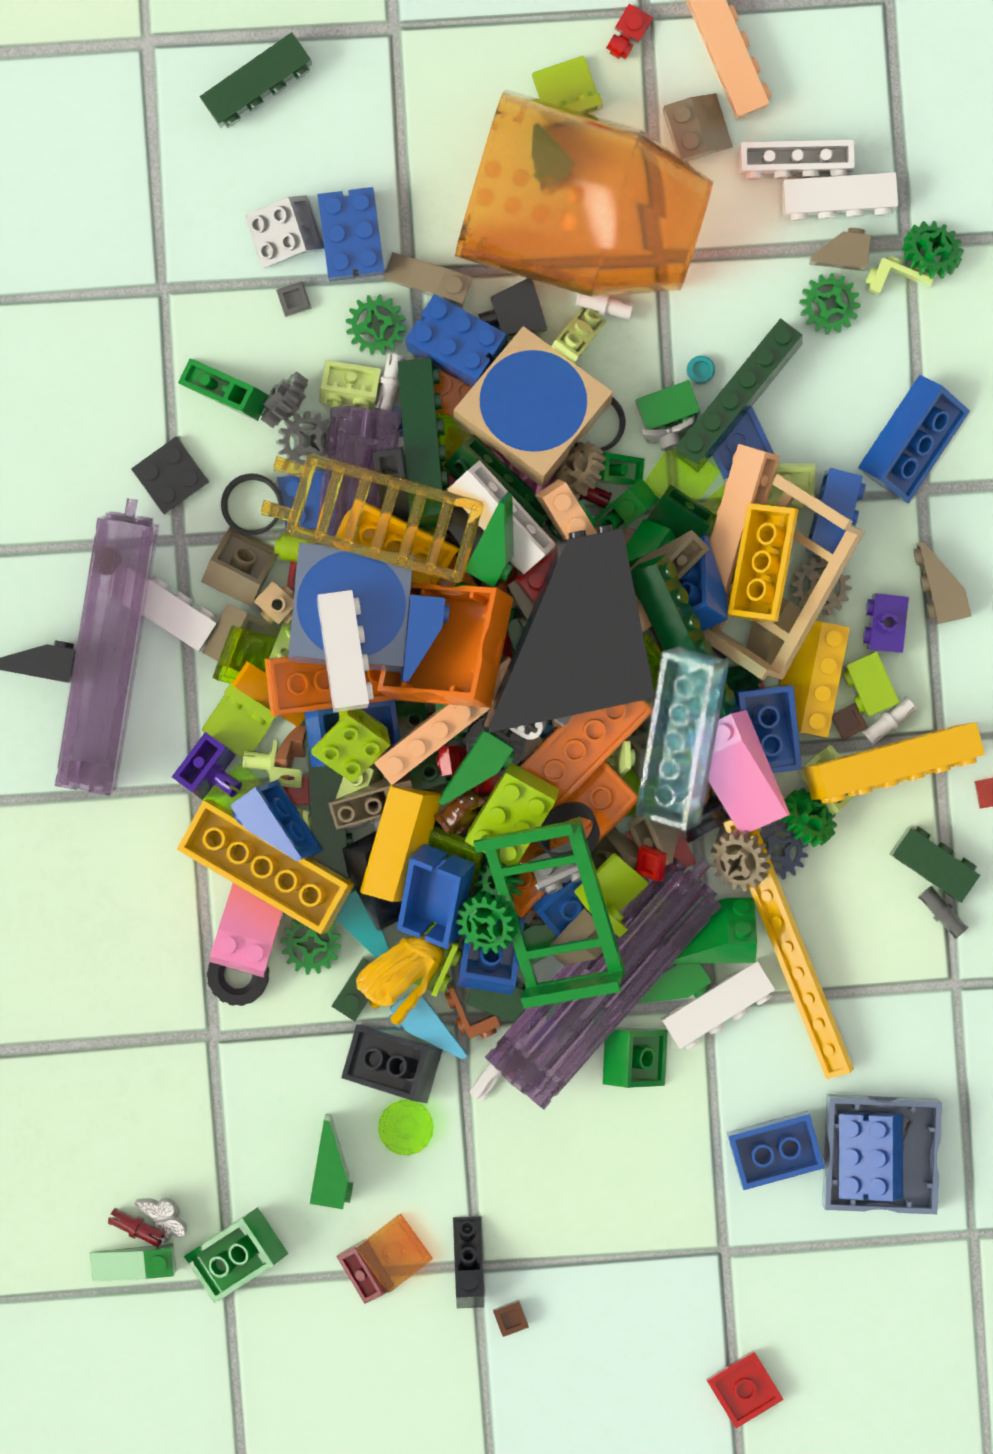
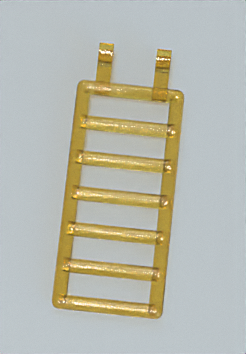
(375, 551)

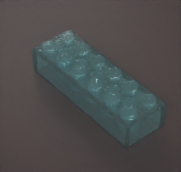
(681, 738)

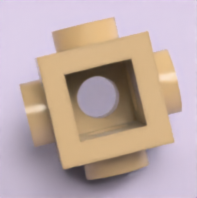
(266, 603)

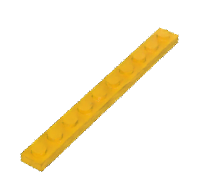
(799, 971)

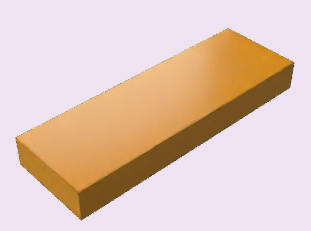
(254, 684)

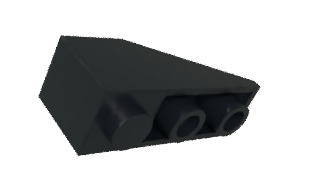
(392, 462)
(468, 1262)

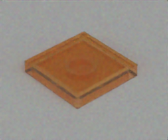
(394, 1253)

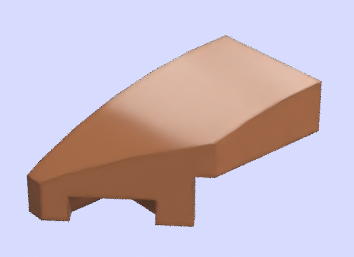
(291, 747)

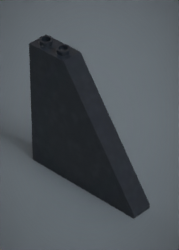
(580, 640)

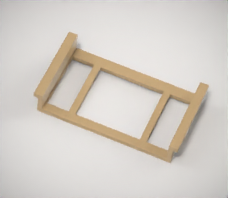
(836, 564)

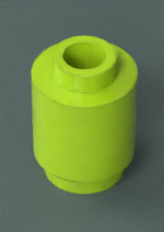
(288, 546)

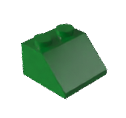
(635, 1058)

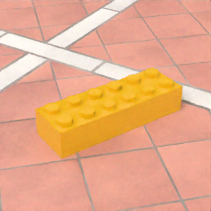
(894, 761)
(299, 889)

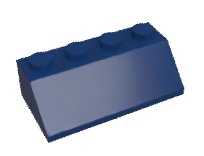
(914, 438)

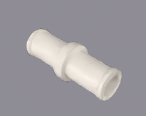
(606, 305)
(389, 383)
(890, 720)

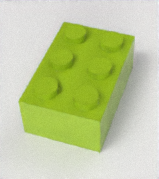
(514, 805)

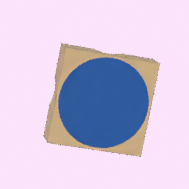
(532, 406)

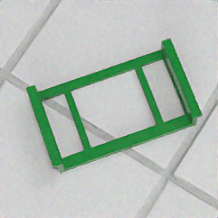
(572, 987)

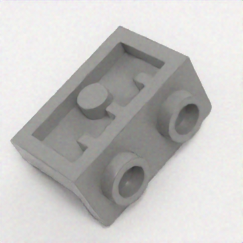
(551, 879)

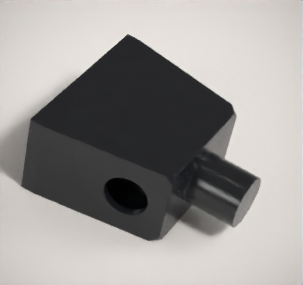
(516, 308)

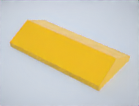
(394, 539)
(401, 832)

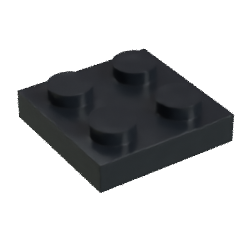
(170, 475)

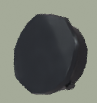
(712, 817)

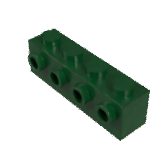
(256, 80)
(474, 450)
(425, 775)

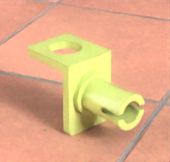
(266, 761)

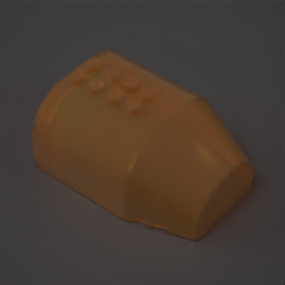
(581, 202)

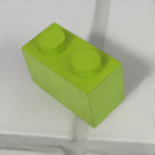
(870, 684)

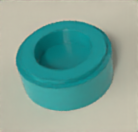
(700, 369)

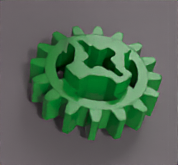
(946, 250)
(835, 293)
(362, 328)
(809, 818)
(487, 923)
(309, 957)

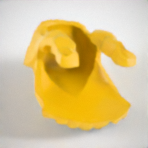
(396, 971)

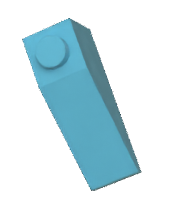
(428, 1026)

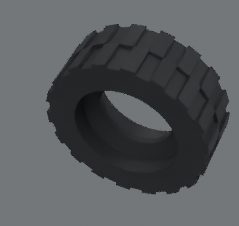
(232, 995)

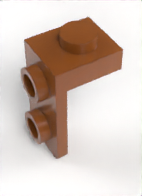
(483, 1027)

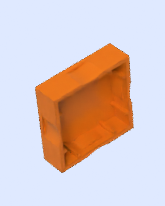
(465, 654)

